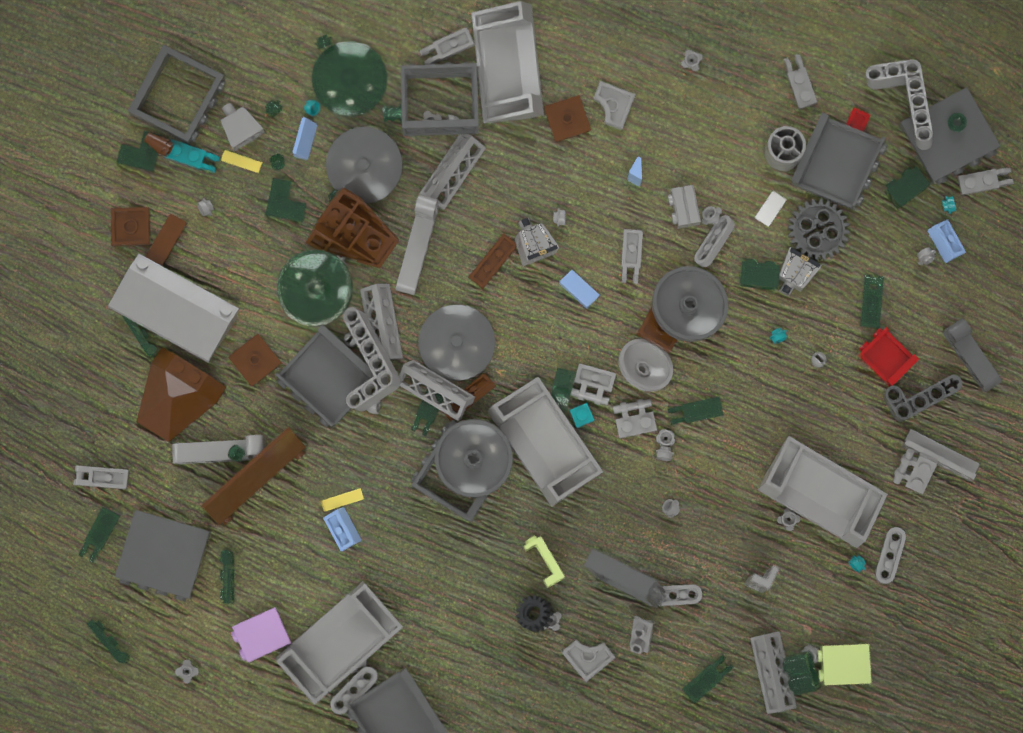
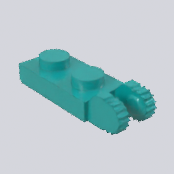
(191, 156)

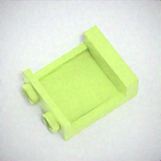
(557, 574)
(844, 664)

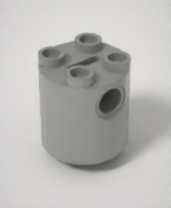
(776, 153)

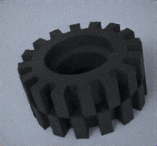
(542, 620)

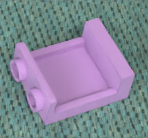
(260, 635)

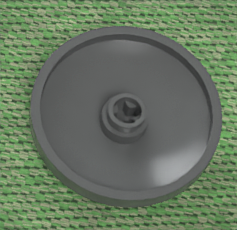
(365, 163)
(689, 304)
(456, 342)
(473, 458)

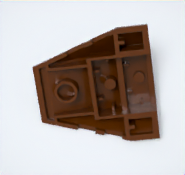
(352, 231)
(175, 395)

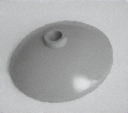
(651, 360)

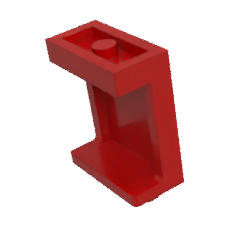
(887, 357)

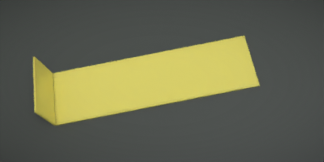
(241, 161)
(341, 500)

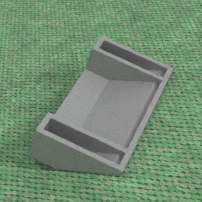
(507, 63)
(173, 308)
(545, 441)
(823, 492)
(338, 642)

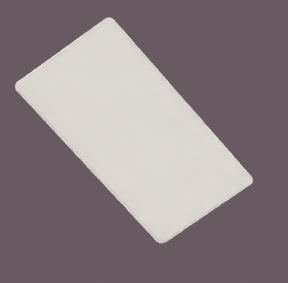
(770, 208)

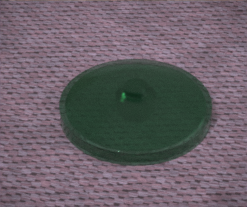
(349, 79)
(314, 288)

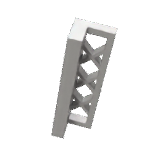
(450, 167)
(385, 318)
(437, 383)
(946, 457)
(763, 583)
(770, 673)

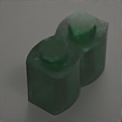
(801, 673)

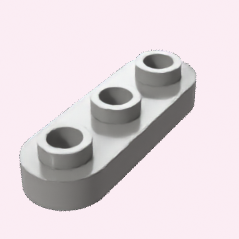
(714, 241)
(895, 548)
(682, 596)
(357, 681)

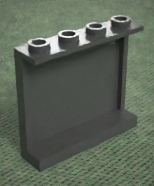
(951, 149)
(839, 162)
(324, 376)
(162, 555)
(394, 708)

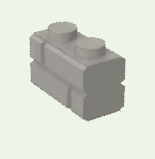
(685, 207)

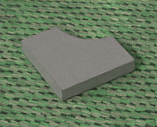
(615, 103)
(587, 659)

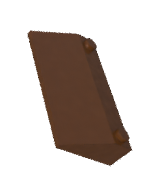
(254, 476)

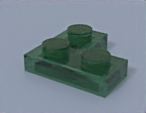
(140, 158)
(280, 205)

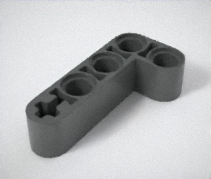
(971, 355)
(925, 396)

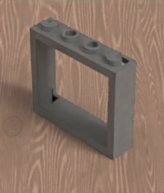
(151, 79)
(439, 127)
(419, 476)
(625, 578)

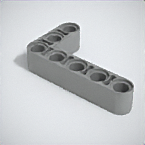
(914, 96)
(425, 217)
(373, 359)
(216, 451)

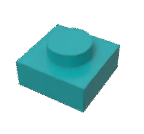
(581, 415)

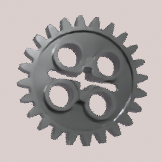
(810, 214)

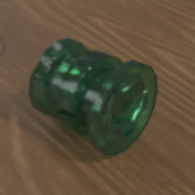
(392, 113)

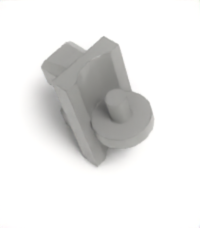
(641, 635)

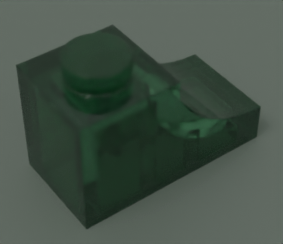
(562, 387)

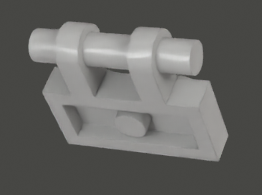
(594, 378)
(637, 424)
(921, 473)

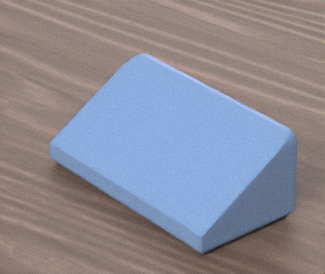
(304, 139)
(635, 172)
(946, 241)
(579, 289)
(342, 529)

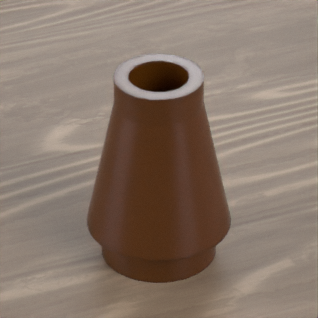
(160, 144)

